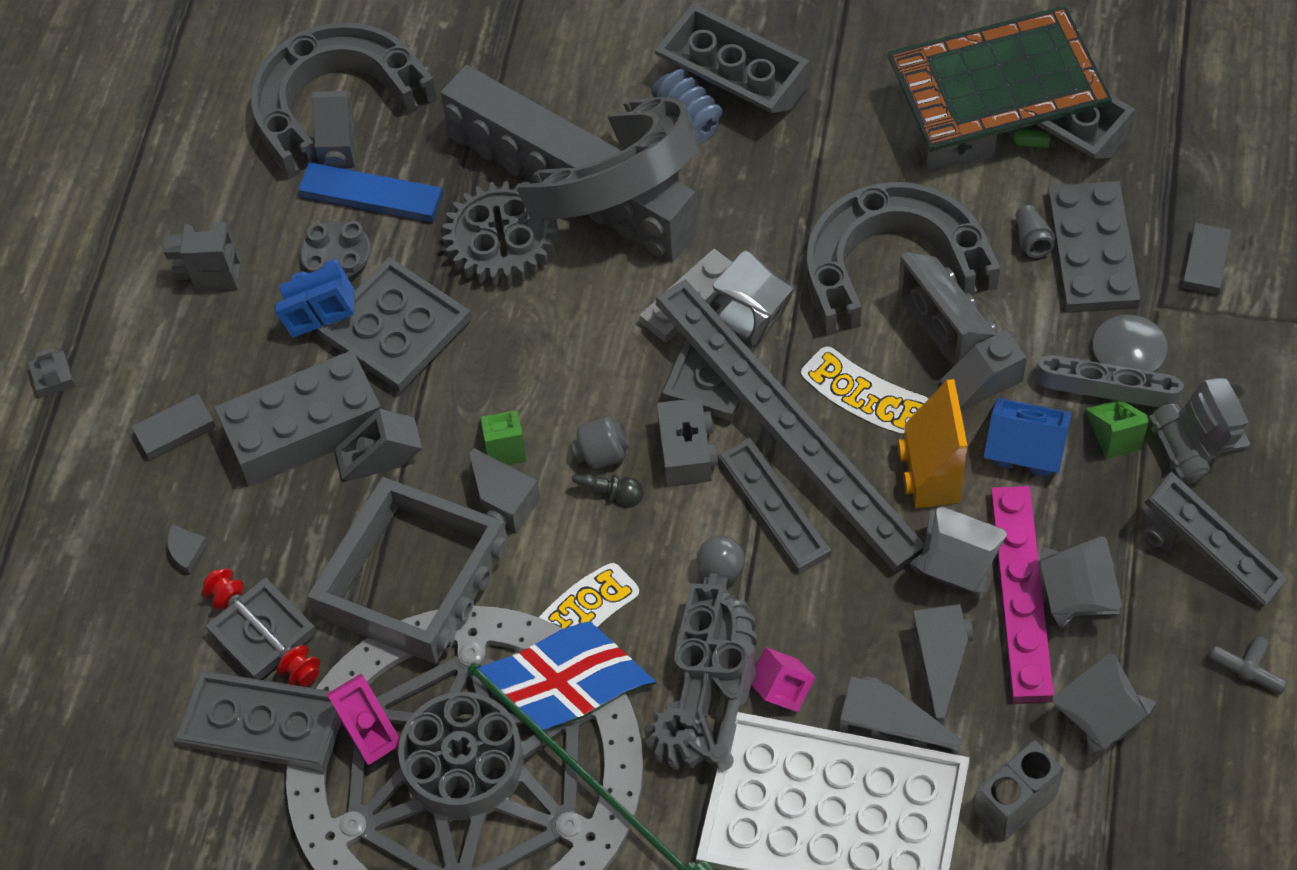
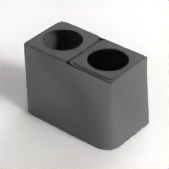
(994, 814)

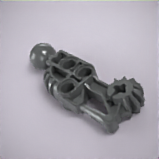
(683, 729)

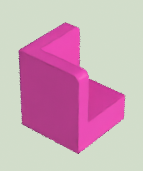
(782, 679)

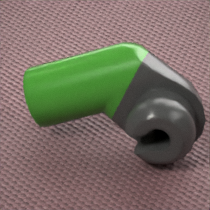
(1030, 138)

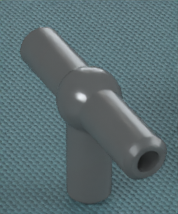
(1248, 668)

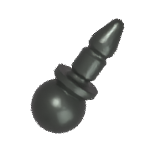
(625, 491)

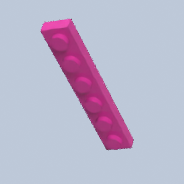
(1022, 596)

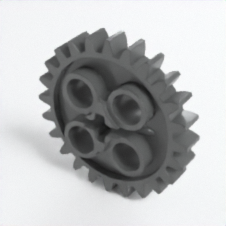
(467, 237)

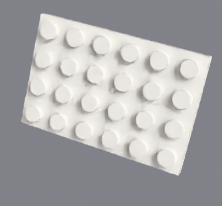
(830, 802)

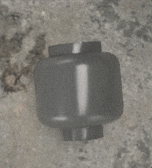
(601, 443)

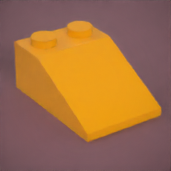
(935, 450)

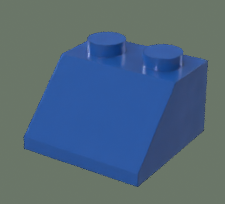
(1027, 436)

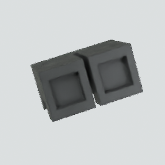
(205, 257)

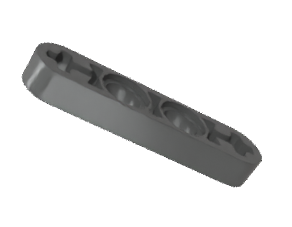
(1108, 381)

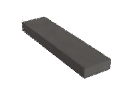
(774, 505)
(1215, 540)

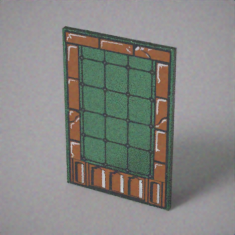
(998, 78)

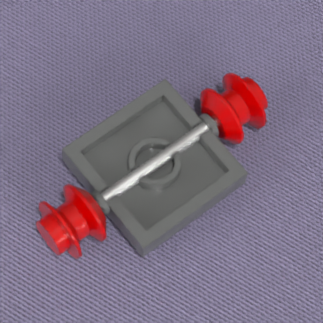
(260, 628)

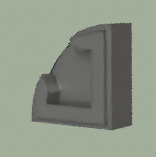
(185, 547)

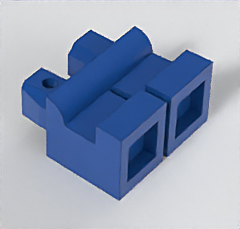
(315, 299)

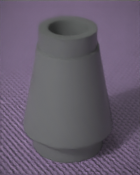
(1034, 233)

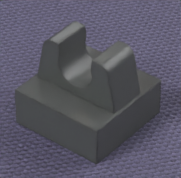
(51, 373)

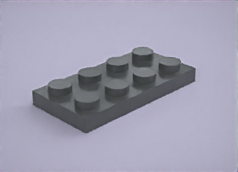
(1093, 246)

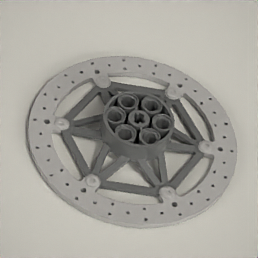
(438, 716)

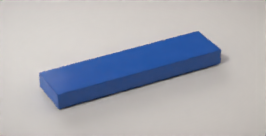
(370, 192)

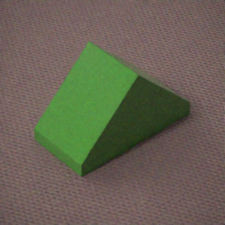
(1118, 427)
(504, 437)

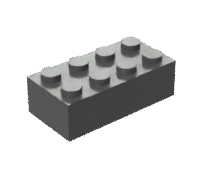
(297, 417)

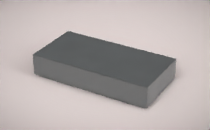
(1206, 259)
(173, 426)

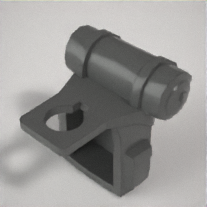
(1201, 429)

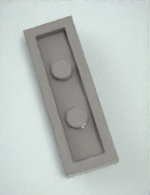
(702, 279)

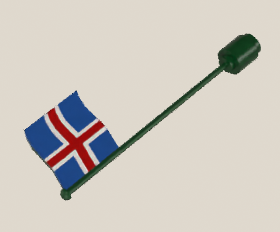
(564, 682)

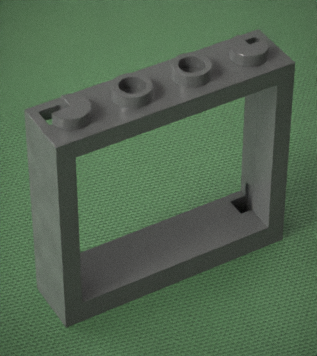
(429, 644)

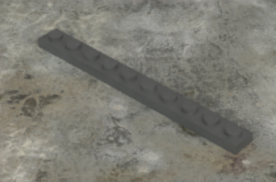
(791, 426)

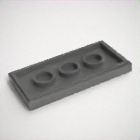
(260, 721)

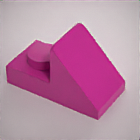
(364, 719)

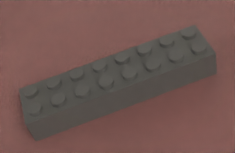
(531, 138)

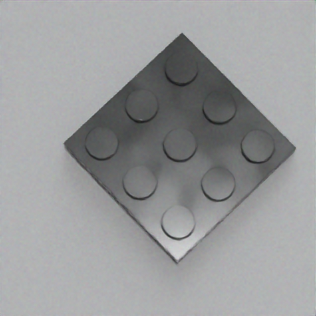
(397, 324)

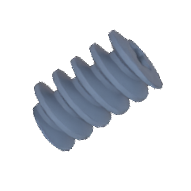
(699, 105)

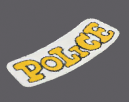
(861, 391)
(592, 598)

